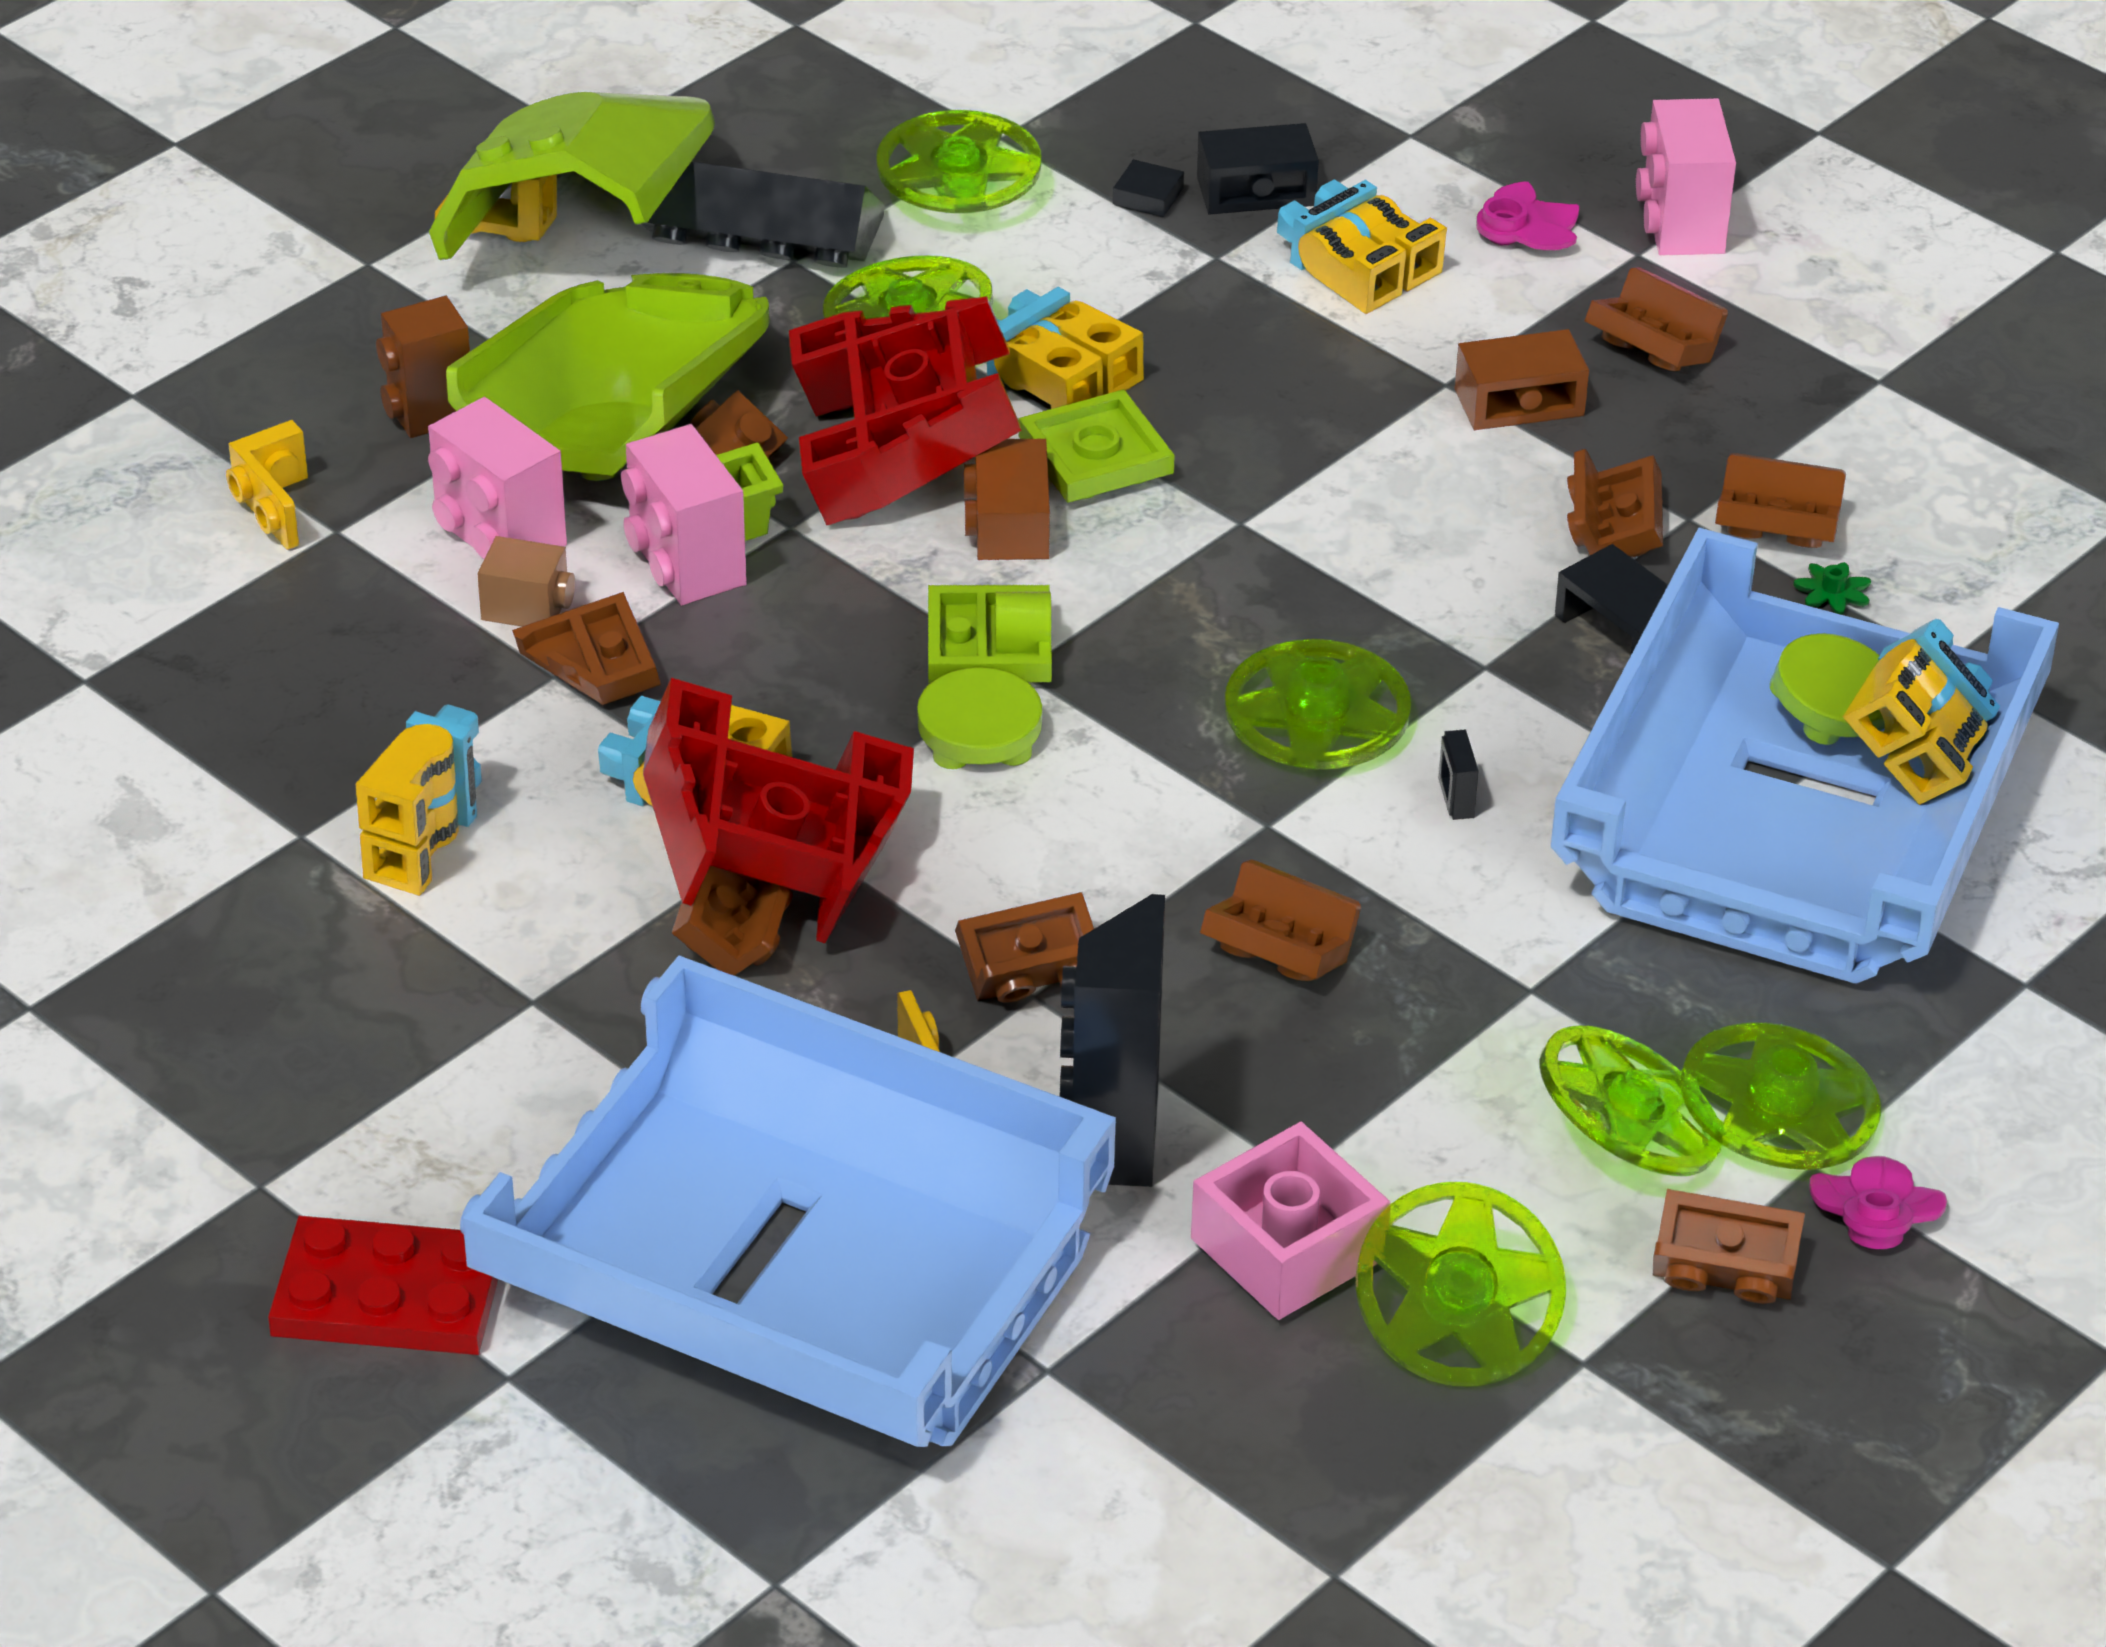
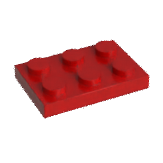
(381, 1287)

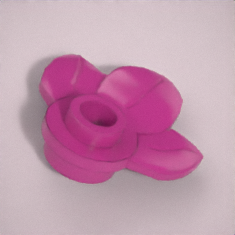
(1518, 217)
(1877, 1201)

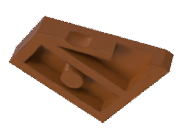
(592, 649)

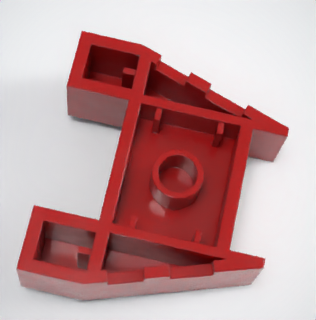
(910, 397)
(767, 810)

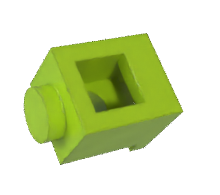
(759, 485)

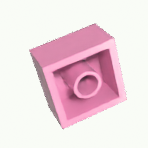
(1686, 176)
(495, 478)
(685, 514)
(1285, 1219)

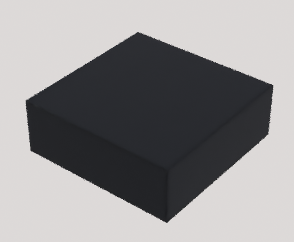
(1148, 188)
(1458, 774)

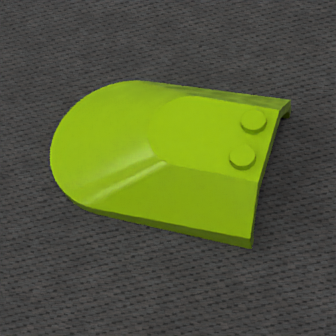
(616, 140)
(612, 362)

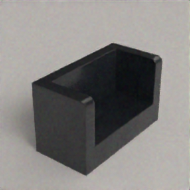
(1257, 168)
(1613, 587)

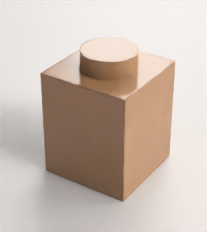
(524, 582)

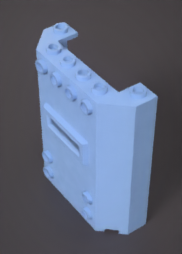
(1753, 860)
(925, 1182)

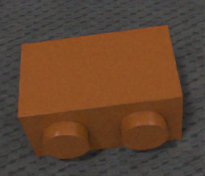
(415, 354)
(1521, 379)
(1010, 501)

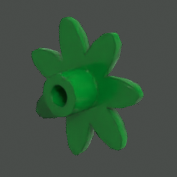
(1833, 586)

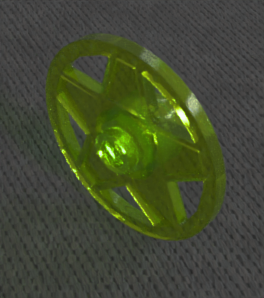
(958, 162)
(889, 287)
(1317, 703)
(1780, 1095)
(1625, 1103)
(1460, 1283)

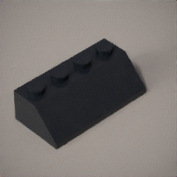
(769, 212)
(1118, 1031)

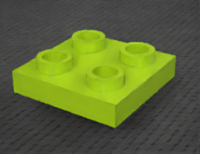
(990, 629)

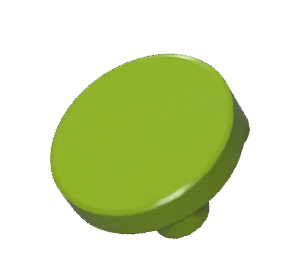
(1820, 680)
(979, 718)

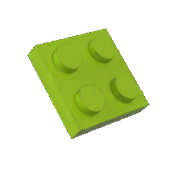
(1098, 445)

